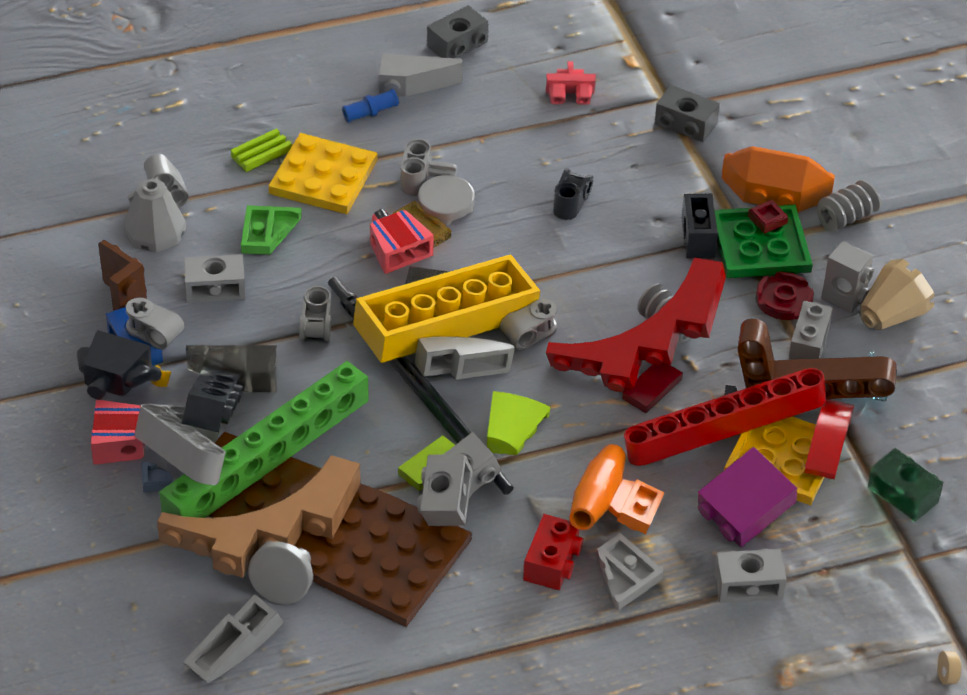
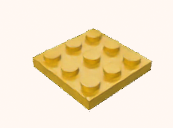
(323, 173)
(787, 448)

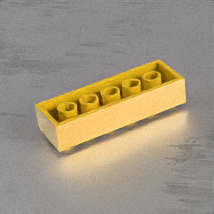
(443, 306)

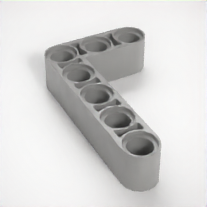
(183, 446)

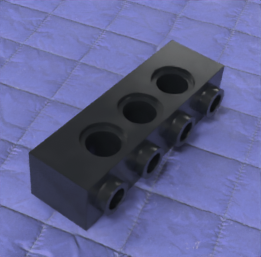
(212, 399)

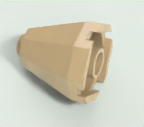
(896, 296)

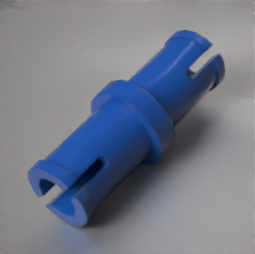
(370, 105)

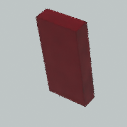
(652, 386)

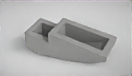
(462, 356)
(234, 639)

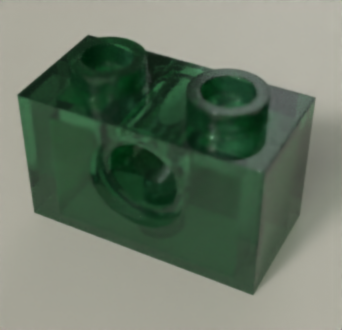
(905, 484)

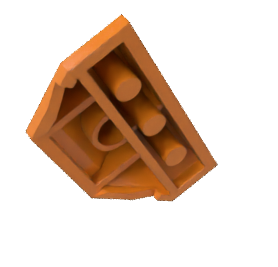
(778, 176)

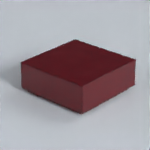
(768, 216)

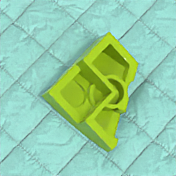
(513, 422)

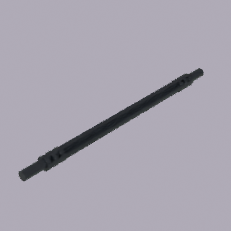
(421, 387)

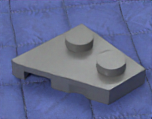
(626, 570)

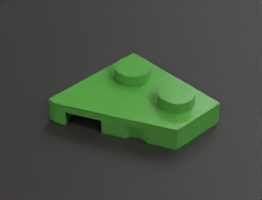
(267, 227)

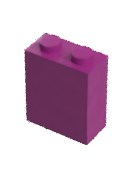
(746, 497)

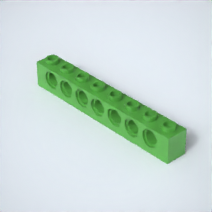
(271, 442)

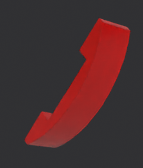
(829, 438)

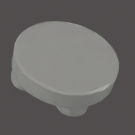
(446, 198)
(281, 572)

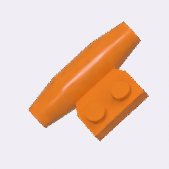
(604, 489)

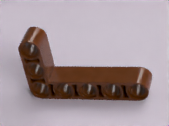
(843, 376)

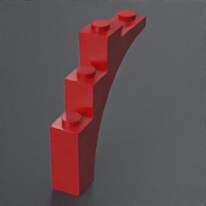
(654, 340)

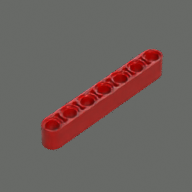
(725, 416)

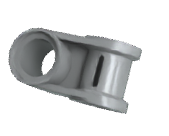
(316, 314)
(154, 325)
(527, 326)

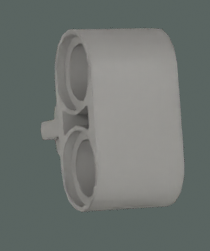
(417, 166)
(160, 168)

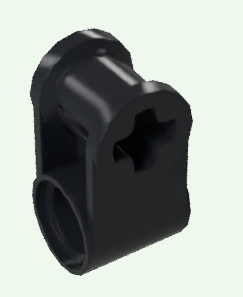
(571, 194)

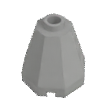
(154, 218)

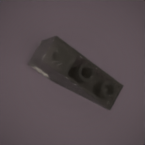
(253, 363)

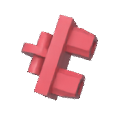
(570, 82)

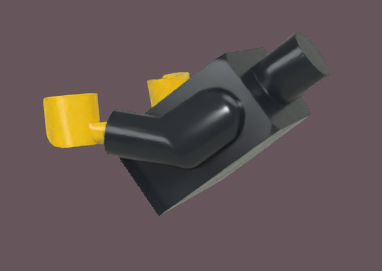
(117, 366)

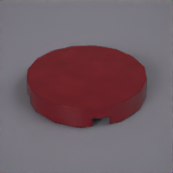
(783, 295)

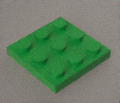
(752, 253)

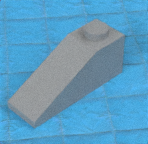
(418, 74)

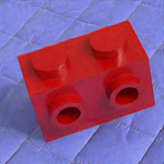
(552, 552)

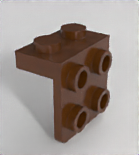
(121, 274)

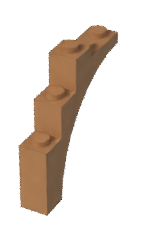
(236, 539)

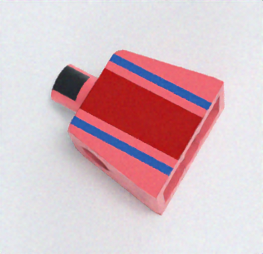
(399, 240)
(114, 433)

